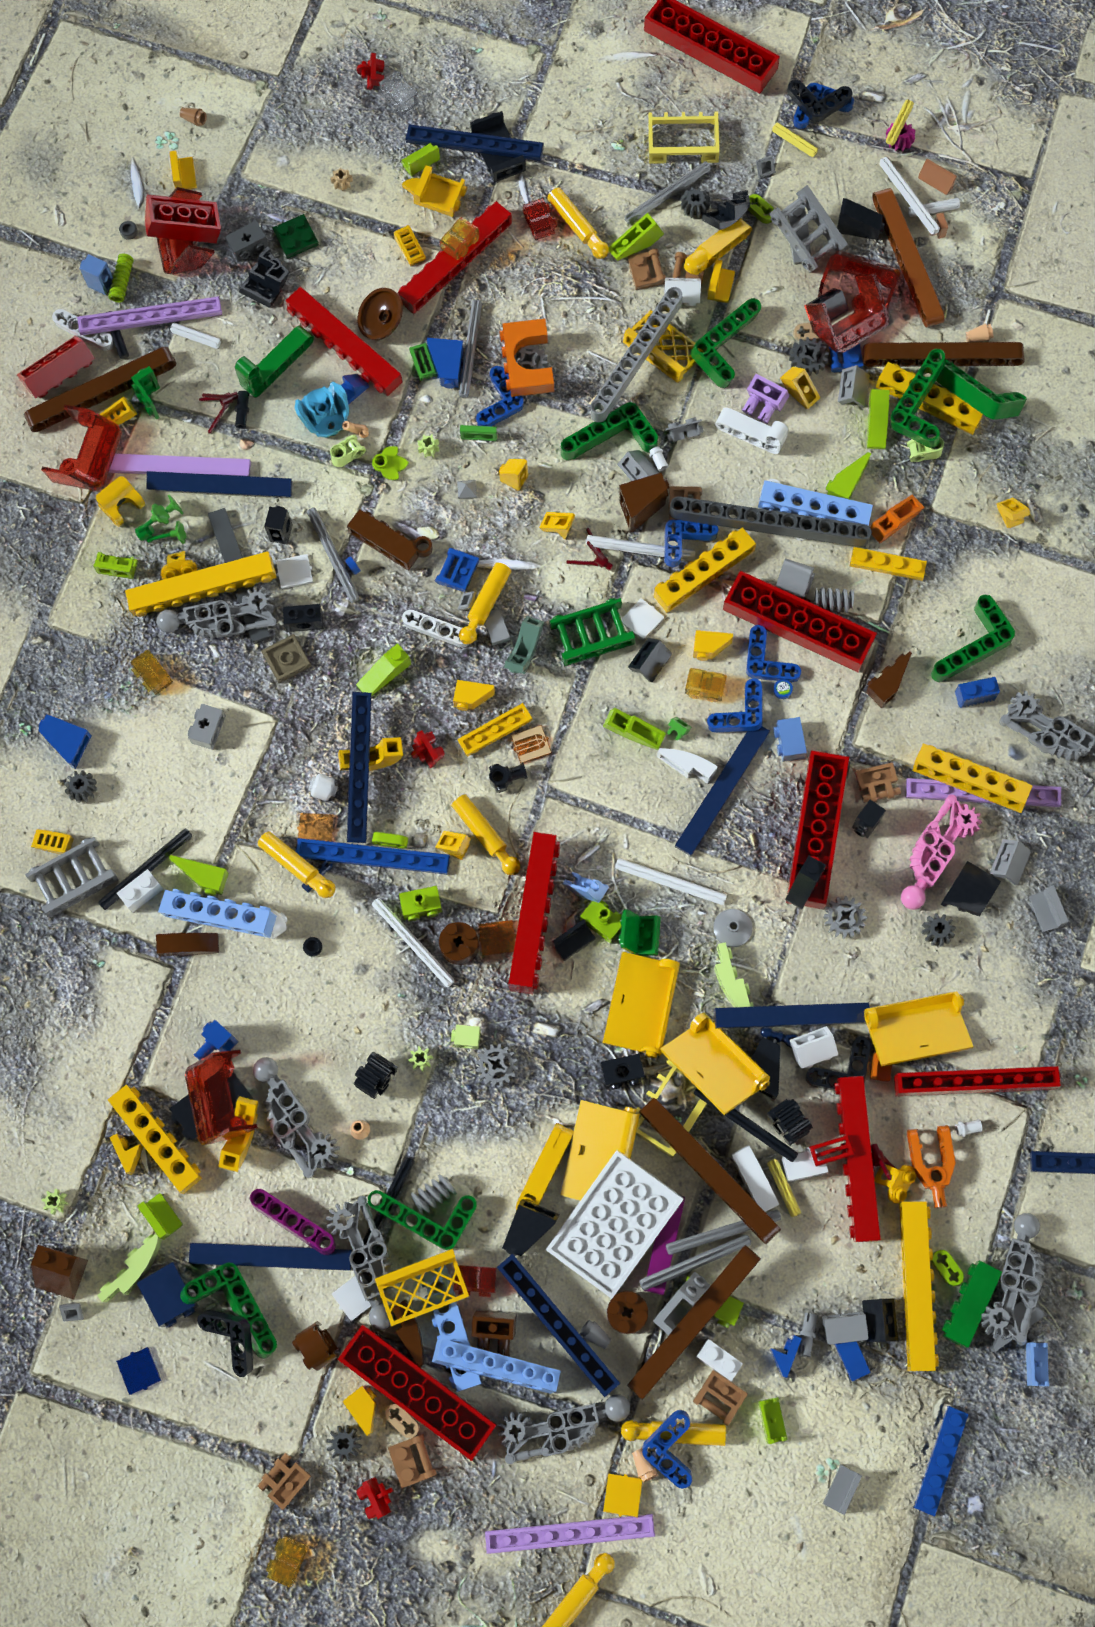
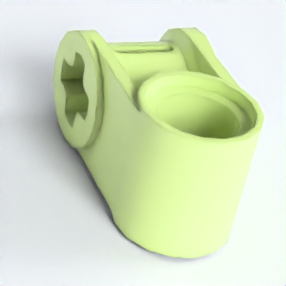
(349, 449)
(920, 452)

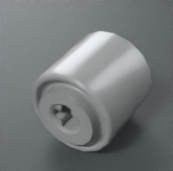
(795, 578)

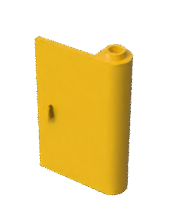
(643, 1015)
(906, 1028)
(716, 1064)
(599, 1133)

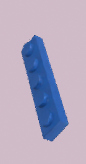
(941, 1461)

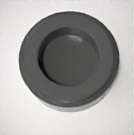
(128, 230)

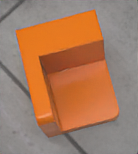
(879, 1072)

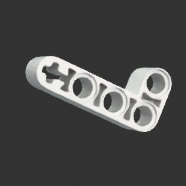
(753, 431)

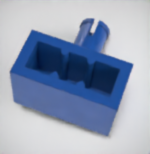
(216, 1038)

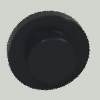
(312, 946)

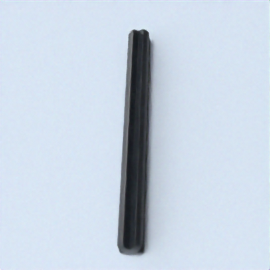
(150, 864)
(755, 1130)
(392, 1192)

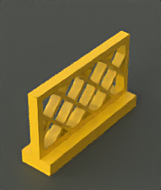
(657, 357)
(414, 1270)

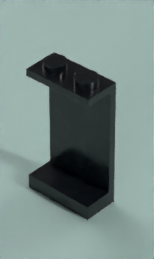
(498, 166)
(183, 1113)

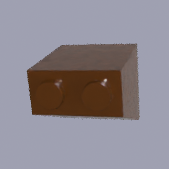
(642, 499)
(57, 1271)

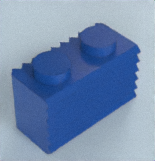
(977, 692)

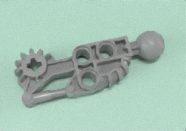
(212, 625)
(1063, 744)
(278, 1115)
(373, 1264)
(1025, 1275)
(615, 1408)

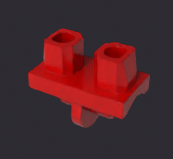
(369, 69)
(424, 749)
(377, 1496)

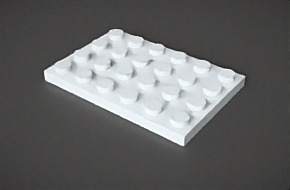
(614, 1224)

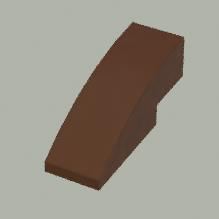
(187, 944)
(410, 1334)

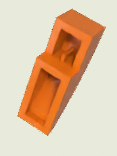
(895, 518)

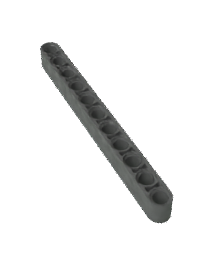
(777, 528)

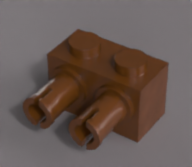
(495, 1326)

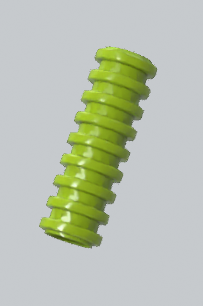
(120, 278)

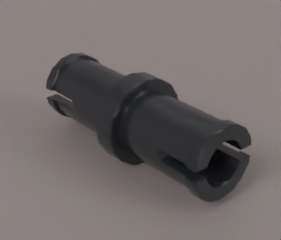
(242, 409)

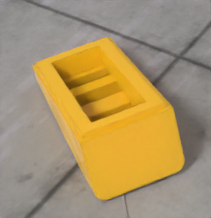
(404, 235)
(119, 406)
(66, 846)

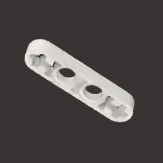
(71, 319)
(435, 630)

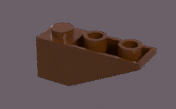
(886, 686)

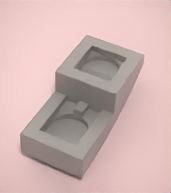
(496, 628)

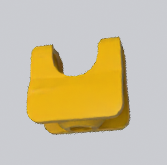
(115, 495)

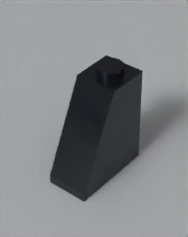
(859, 221)
(805, 882)
(768, 1058)
(528, 1227)

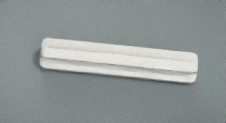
(938, 206)
(195, 335)

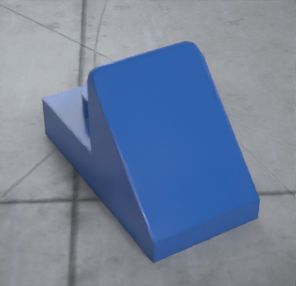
(354, 386)
(785, 1361)

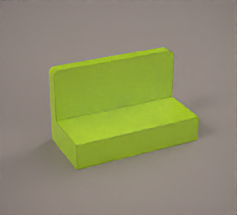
(418, 160)
(160, 1216)

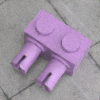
(767, 392)

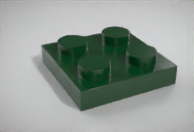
(295, 236)

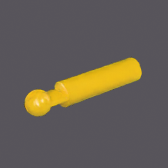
(577, 222)
(485, 602)
(485, 833)
(296, 864)
(696, 1434)
(581, 1593)

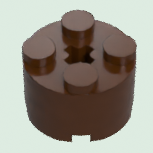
(453, 934)
(638, 1316)
(316, 1346)

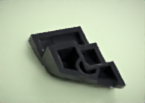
(728, 211)
(265, 279)
(971, 890)

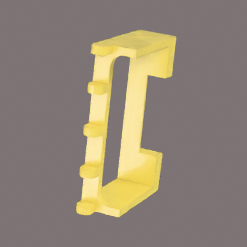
(707, 153)
(689, 1122)

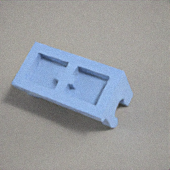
(587, 888)
(1037, 1364)

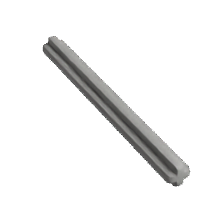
(666, 193)
(470, 348)
(333, 555)
(713, 1235)
(695, 1262)

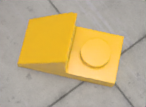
(1012, 512)
(557, 523)
(453, 844)
(128, 1158)

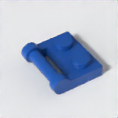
(850, 358)
(462, 573)

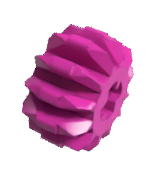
(905, 138)

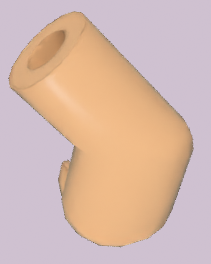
(357, 429)

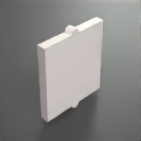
(294, 571)
(642, 619)
(351, 1298)

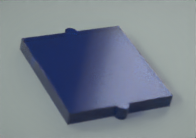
(138, 1370)

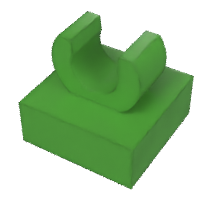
(680, 726)

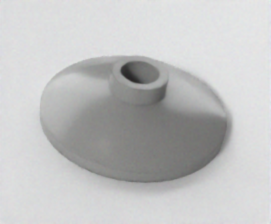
(732, 937)

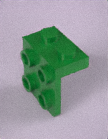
(144, 385)
(640, 933)

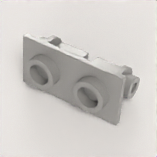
(691, 427)

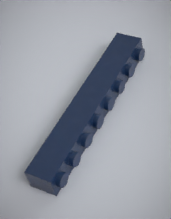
(558, 1325)

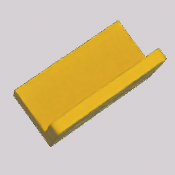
(183, 171)
(720, 283)

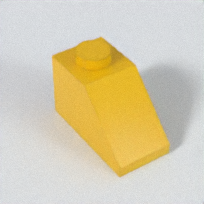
(800, 386)
(514, 473)
(710, 644)
(471, 694)
(362, 1408)

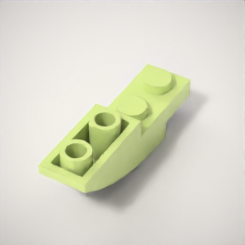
(734, 990)
(139, 1264)

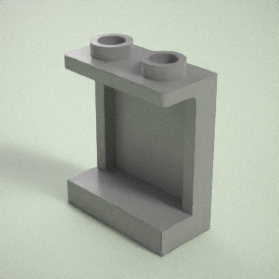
(673, 1311)

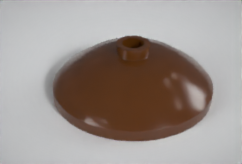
(380, 314)

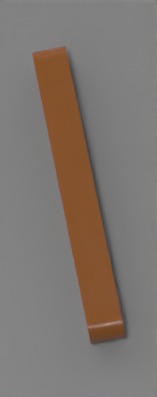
(908, 258)

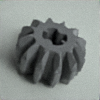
(695, 202)
(84, 791)
(939, 922)
(336, 1443)

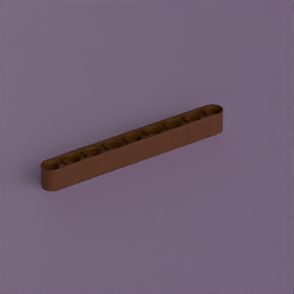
(959, 353)
(97, 389)
(710, 1171)
(693, 1322)

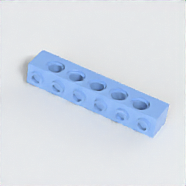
(808, 498)
(261, 926)
(496, 1366)
(457, 1380)

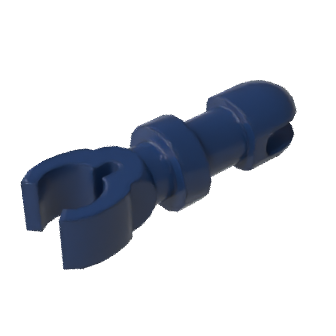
(323, 869)
(779, 1036)

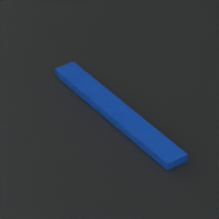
(373, 856)

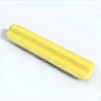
(899, 122)
(795, 140)
(784, 1188)

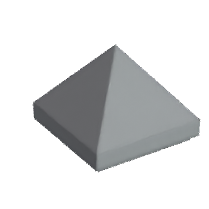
(765, 166)
(467, 489)
(467, 600)
(71, 1311)

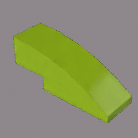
(878, 419)
(634, 729)

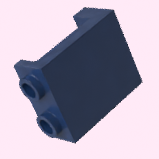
(163, 1297)

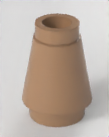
(193, 115)

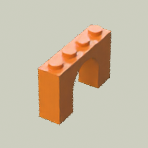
(523, 380)

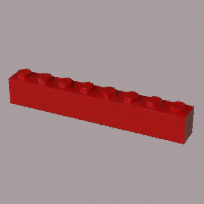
(445, 267)
(343, 341)
(977, 1081)
(859, 1166)

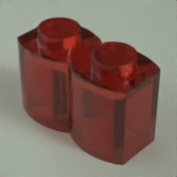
(539, 219)
(477, 1280)

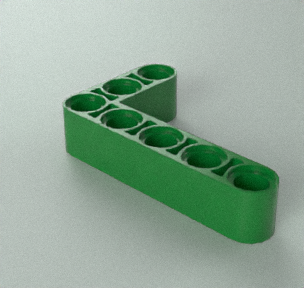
(721, 336)
(259, 377)
(979, 396)
(916, 400)
(609, 430)
(978, 646)
(423, 1221)
(236, 1303)

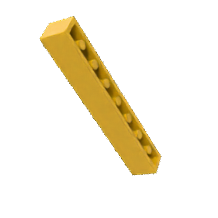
(200, 584)
(917, 1286)

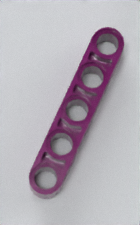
(299, 1228)
(660, 1258)

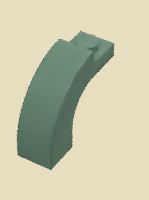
(525, 646)

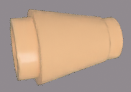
(980, 333)
(363, 1132)
(645, 1470)

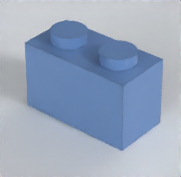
(96, 274)
(790, 739)

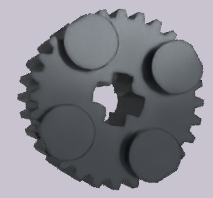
(375, 1076)
(790, 1121)

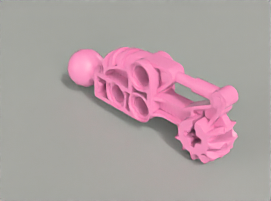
(924, 853)

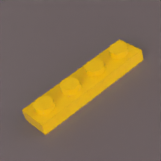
(888, 563)
(494, 729)

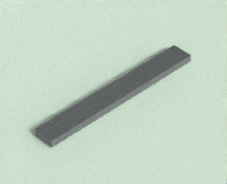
(230, 552)

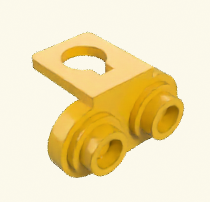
(177, 566)
(899, 1183)

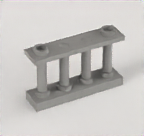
(825, 227)
(88, 886)

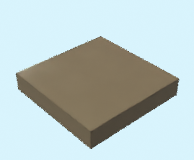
(286, 658)

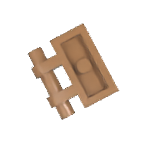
(876, 777)
(289, 1485)

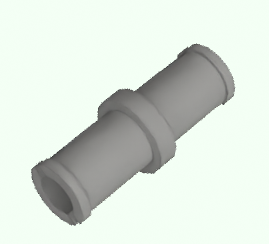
(807, 1334)

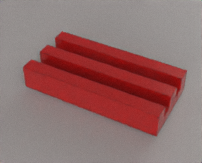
(815, 1155)

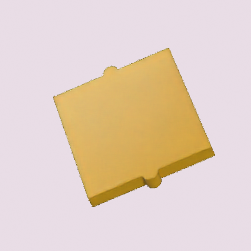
(622, 1495)

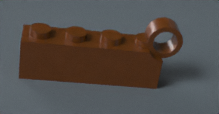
(387, 541)

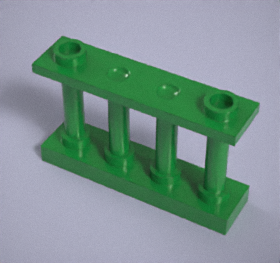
(588, 648)

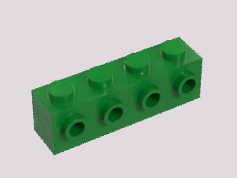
(971, 1304)

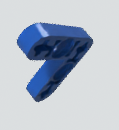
(819, 89)
(506, 399)
(682, 533)
(759, 660)
(744, 717)
(662, 1446)

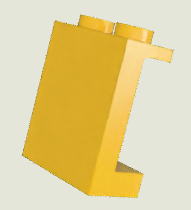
(439, 192)

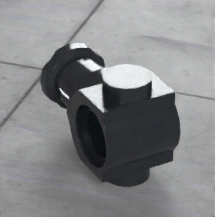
(508, 775)

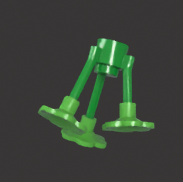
(161, 515)

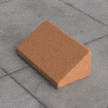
(937, 177)

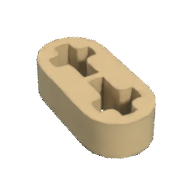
(805, 327)
(405, 1417)

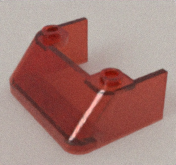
(182, 255)
(858, 265)
(867, 320)
(95, 455)
(212, 1099)

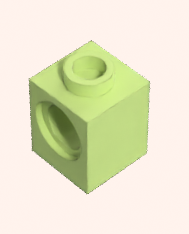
(466, 1036)

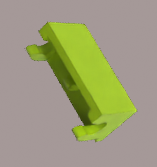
(115, 566)
(772, 1420)

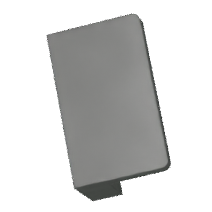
(853, 386)
(636, 465)
(1010, 861)
(1048, 909)
(845, 1327)
(842, 1489)

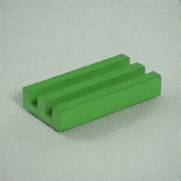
(427, 374)
(482, 433)

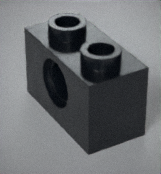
(278, 525)
(303, 618)
(868, 819)
(631, 1063)

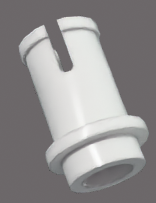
(656, 454)
(963, 1129)

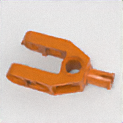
(924, 1173)

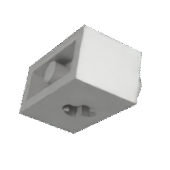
(208, 736)

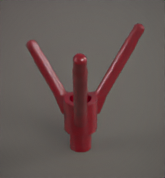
(224, 399)
(600, 560)
(880, 1160)

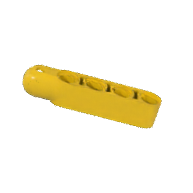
(717, 247)
(546, 1164)

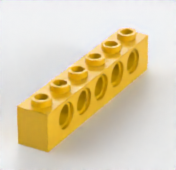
(933, 406)
(669, 600)
(962, 778)
(121, 1102)

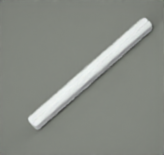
(909, 196)
(635, 547)
(670, 881)
(413, 942)

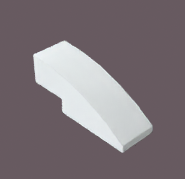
(688, 763)
(754, 1178)

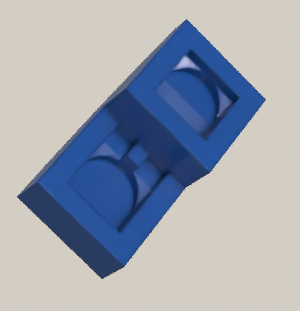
(852, 1359)

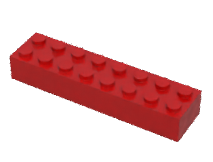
(712, 44)
(799, 621)
(819, 820)
(533, 913)
(417, 1392)

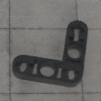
(819, 106)
(850, 1071)
(239, 1332)

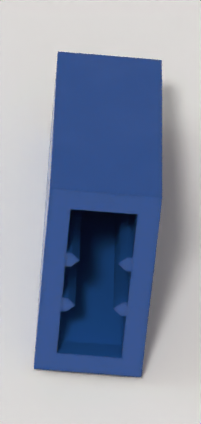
(447, 360)
(65, 738)

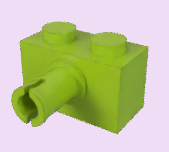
(420, 903)
(602, 920)

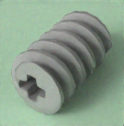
(834, 600)
(433, 1193)

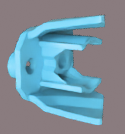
(323, 408)

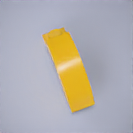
(380, 756)
(236, 1149)

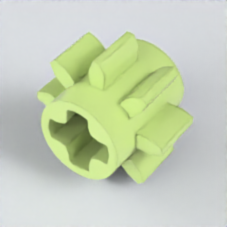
(428, 445)
(420, 1053)
(60, 1202)

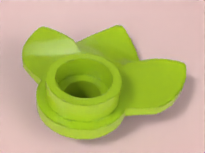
(392, 463)

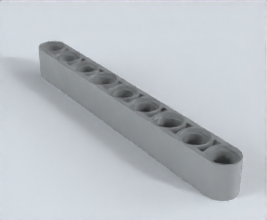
(633, 361)

